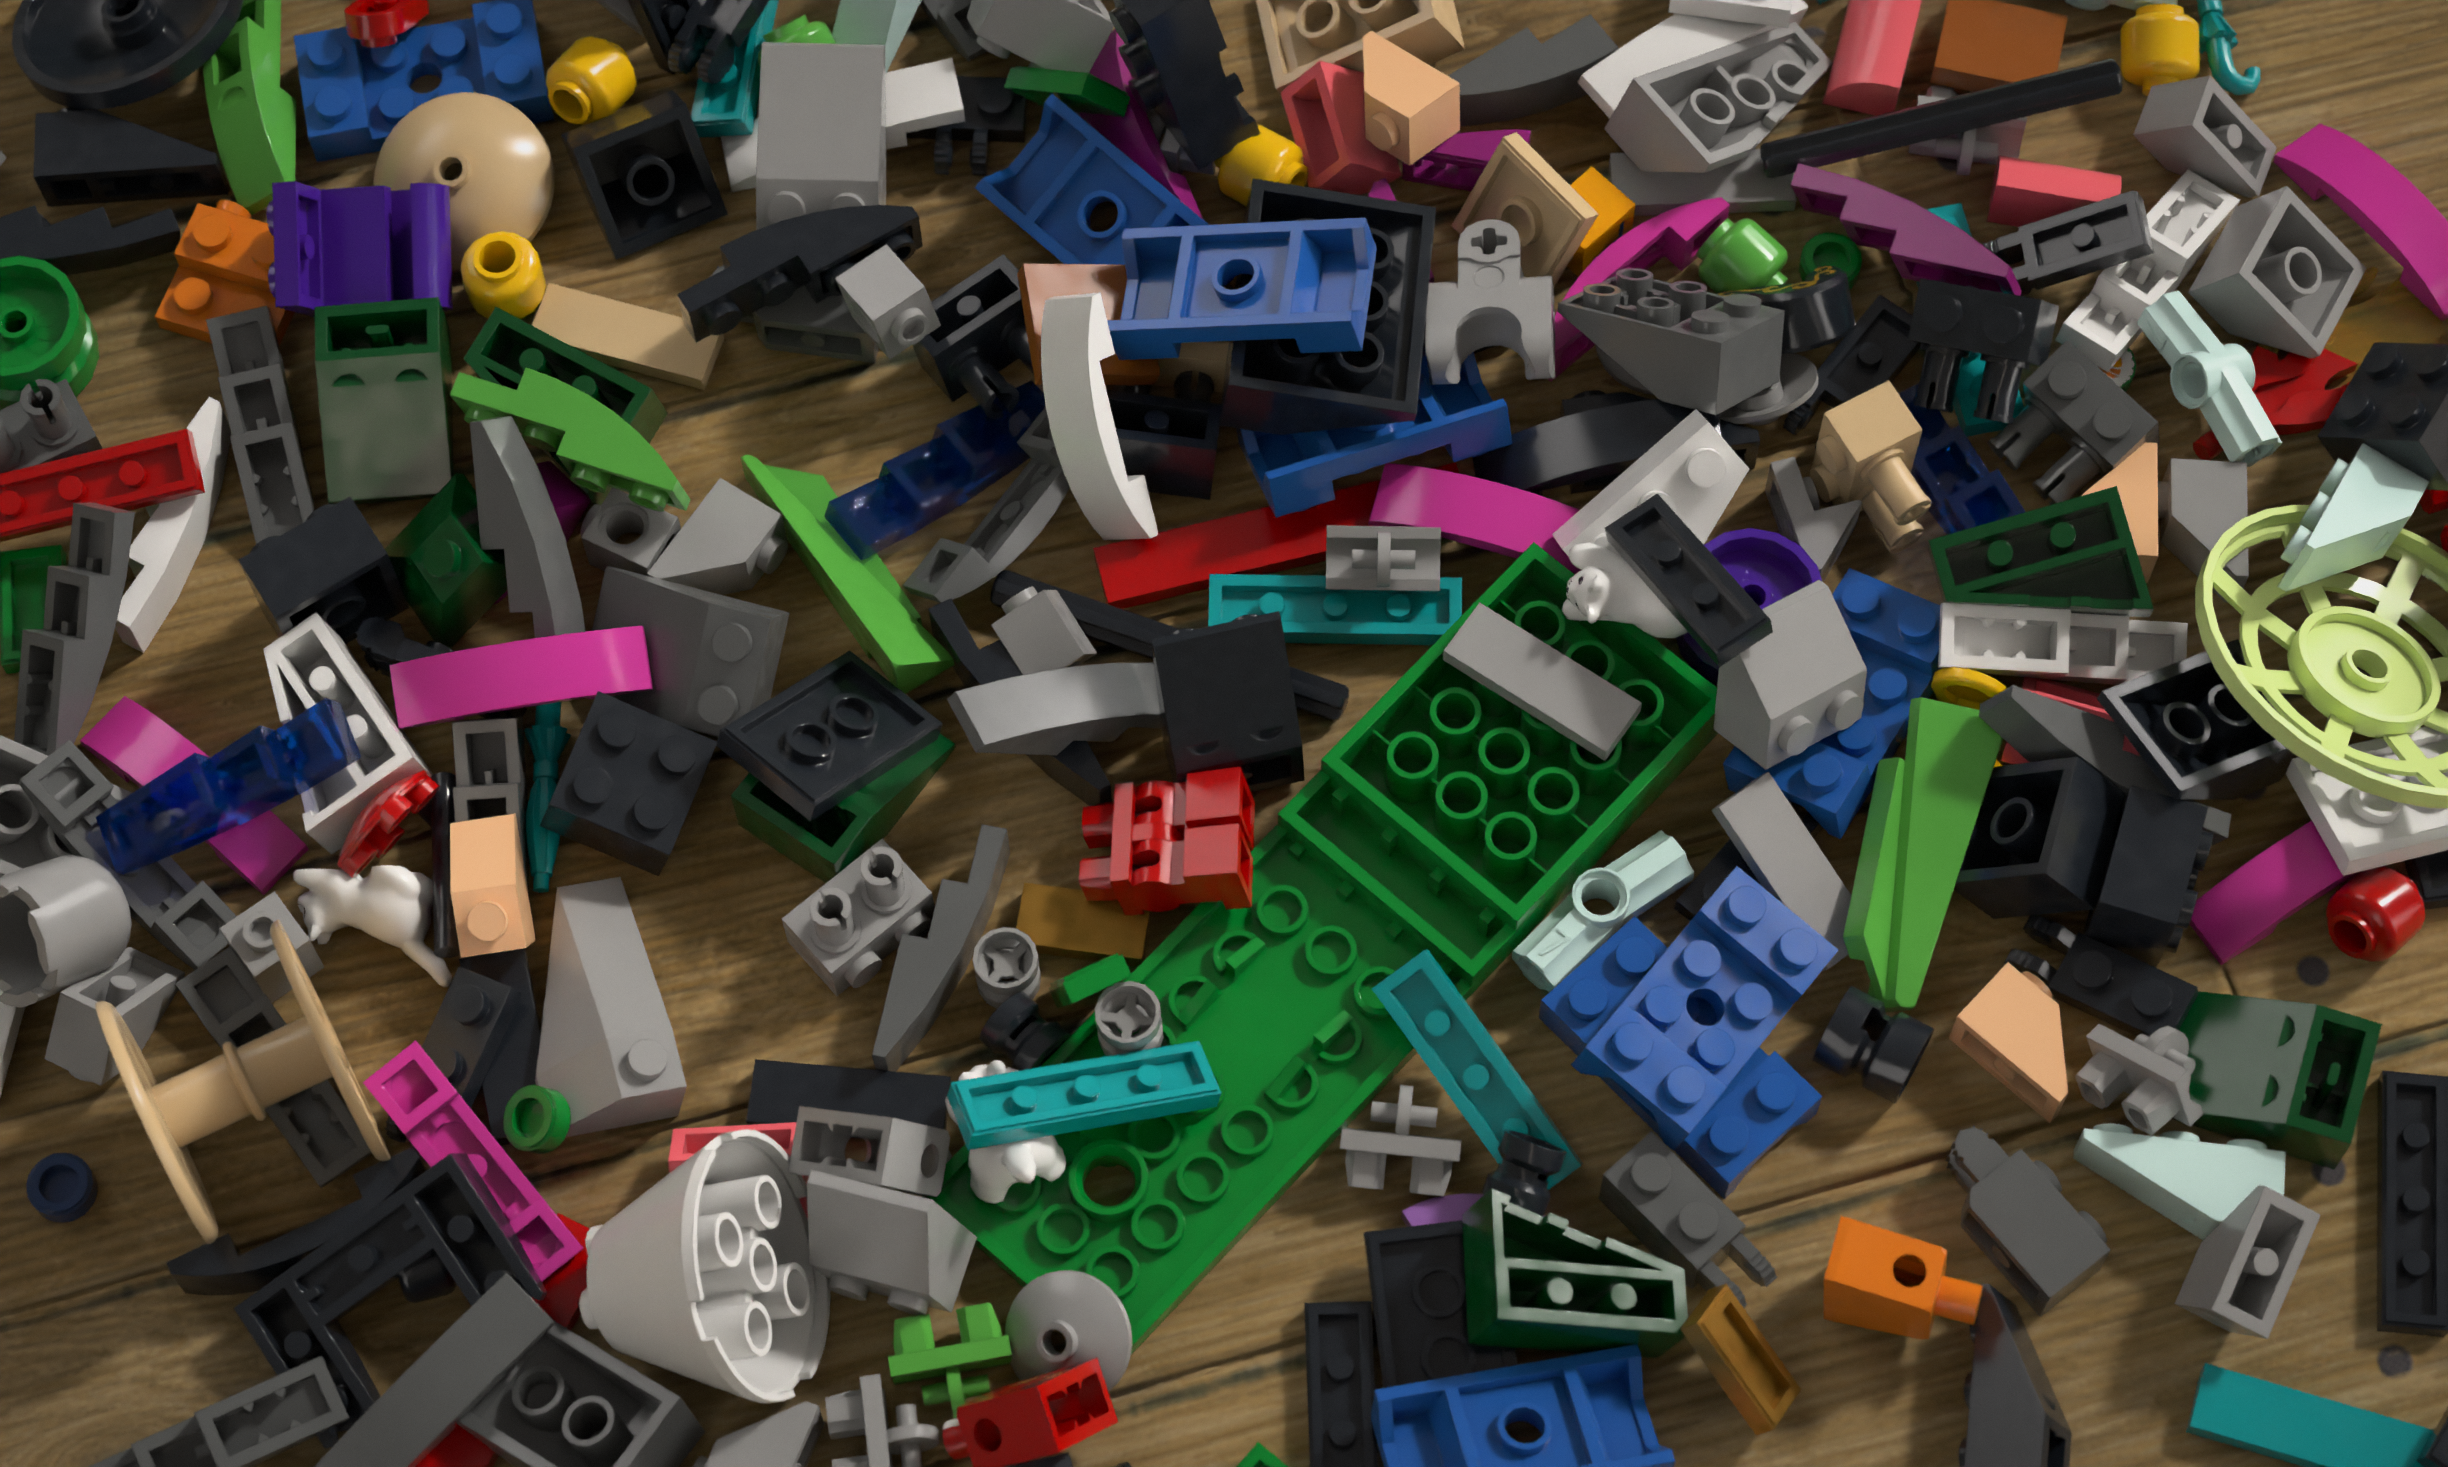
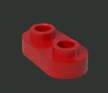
(382, 20)

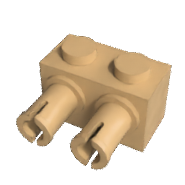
(1869, 456)

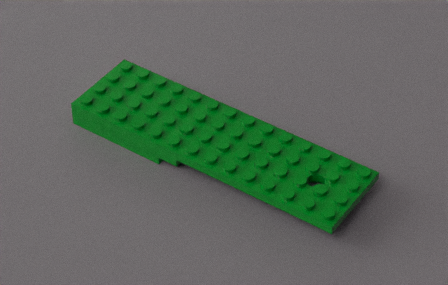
(1424, 830)

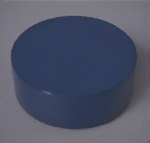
(62, 1187)

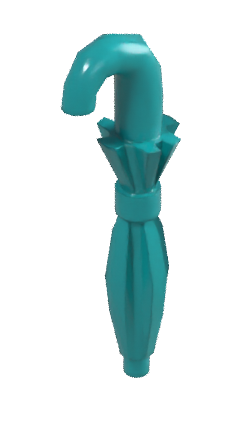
(2217, 40)
(547, 743)

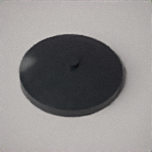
(116, 49)

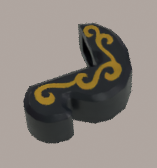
(1815, 309)

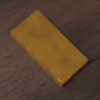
(1071, 927)
(1740, 1359)

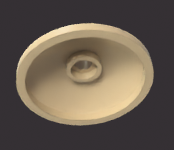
(503, 158)

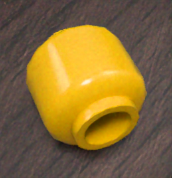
(2159, 46)
(590, 81)
(1262, 158)
(504, 274)

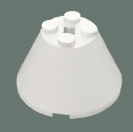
(714, 1273)

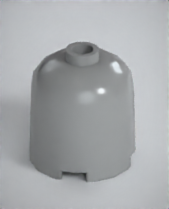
(58, 927)

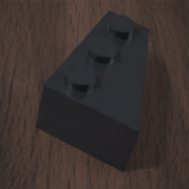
(1180, 75)

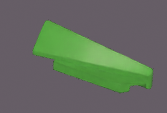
(858, 590)
(1916, 845)

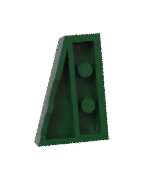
(510, 345)
(2050, 557)
(1561, 1289)

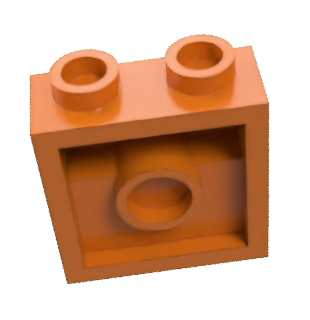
(220, 272)

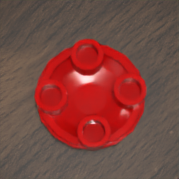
(377, 825)

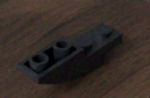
(795, 252)

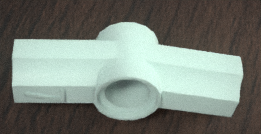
(2211, 378)
(1631, 886)

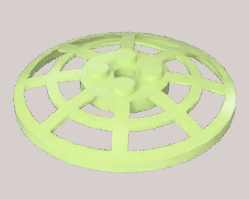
(2325, 658)

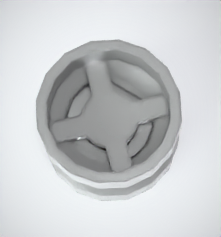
(1006, 955)
(1128, 1008)

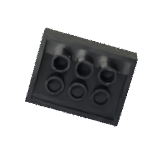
(1292, 392)

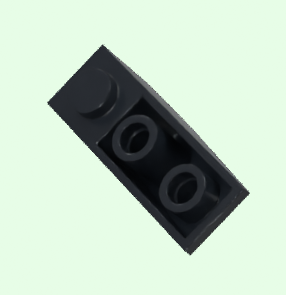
(2009, 1396)

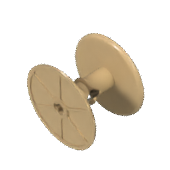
(236, 1084)

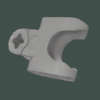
(1490, 307)

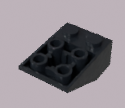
(1229, 701)

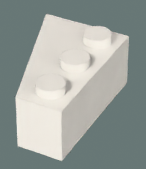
(1687, 468)
(315, 665)

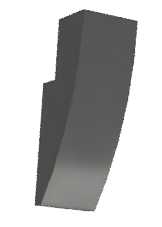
(1529, 76)
(491, 772)

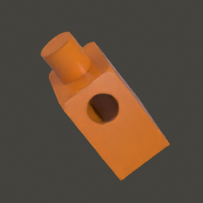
(1892, 1283)

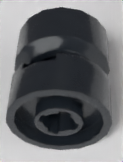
(1873, 1044)

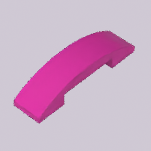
(2379, 202)
(1670, 234)
(1470, 510)
(520, 675)
(144, 747)
(2265, 893)
(442, 1123)

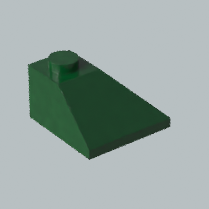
(443, 564)

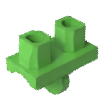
(920, 1360)

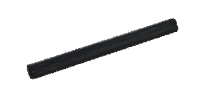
(1942, 118)
(1135, 633)

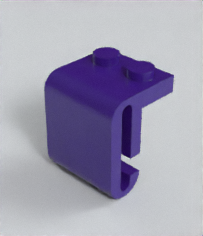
(359, 245)

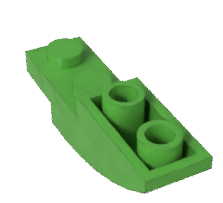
(249, 109)
(592, 438)

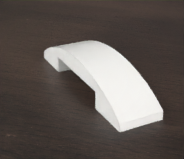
(1082, 421)

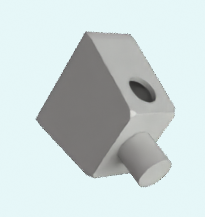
(898, 1156)

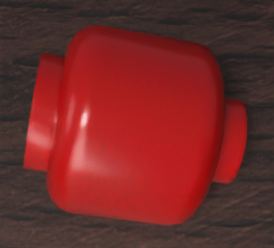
(2375, 914)

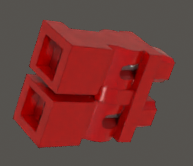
(1172, 843)

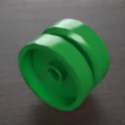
(42, 329)

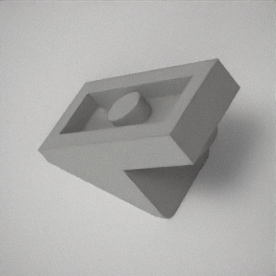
(1798, 516)

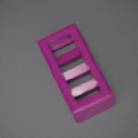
(1458, 160)

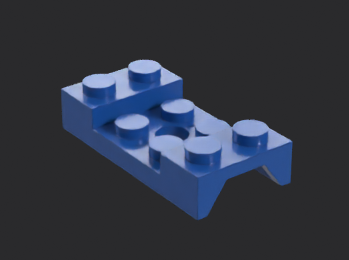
(362, 92)
(1069, 173)
(1305, 286)
(1300, 467)
(1901, 652)
(1742, 958)
(1748, 1116)
(1582, 1405)

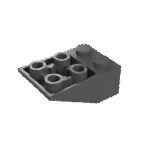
(1681, 339)

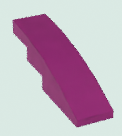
(1913, 236)

